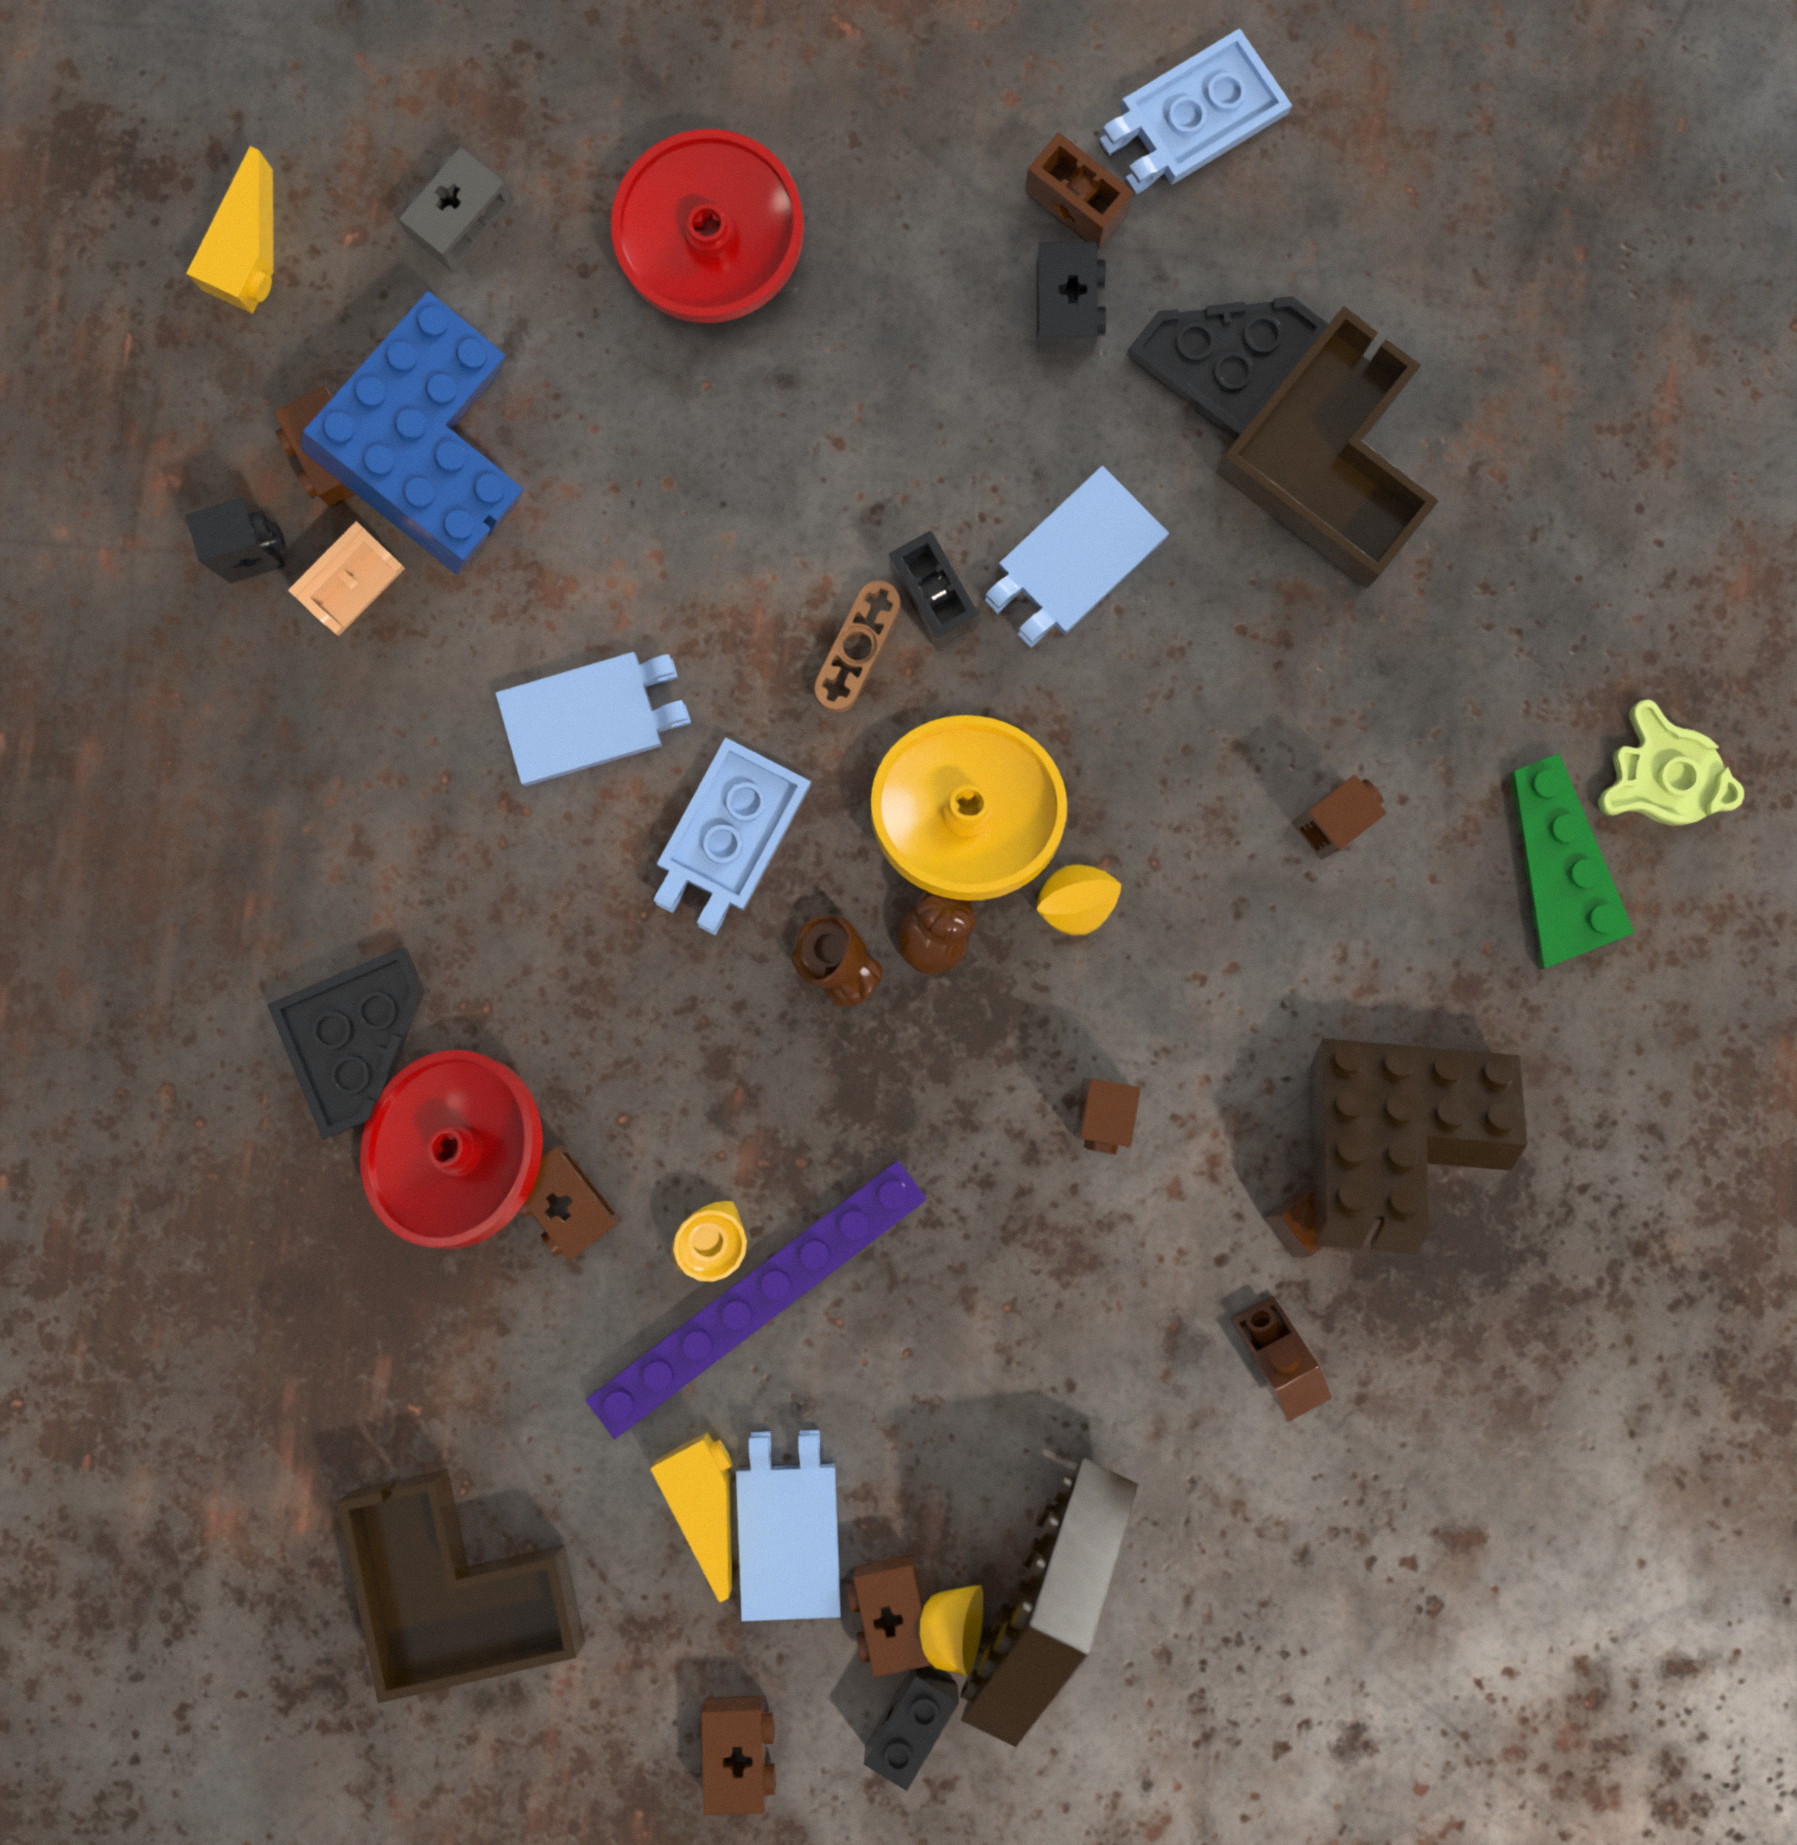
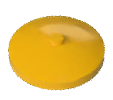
(968, 807)

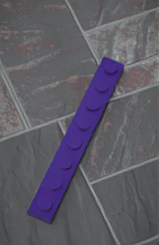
(756, 1299)

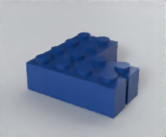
(395, 440)

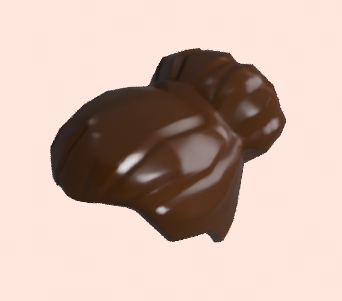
(936, 933)
(835, 958)

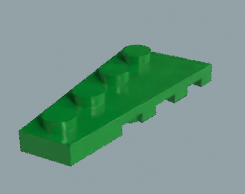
(1567, 876)

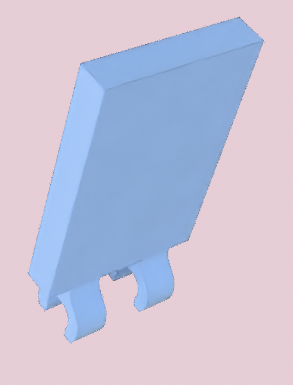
(1197, 111)
(1077, 556)
(587, 716)
(730, 832)
(788, 1534)

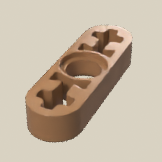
(861, 609)

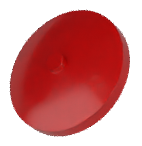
(707, 225)
(451, 1150)

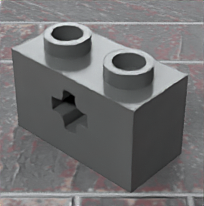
(478, 200)

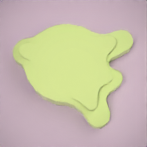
(1671, 773)

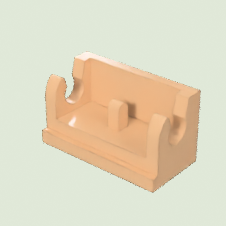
(346, 579)

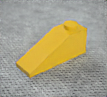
(238, 246)
(699, 1495)

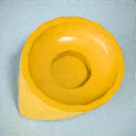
(1078, 899)
(710, 1242)
(952, 1628)

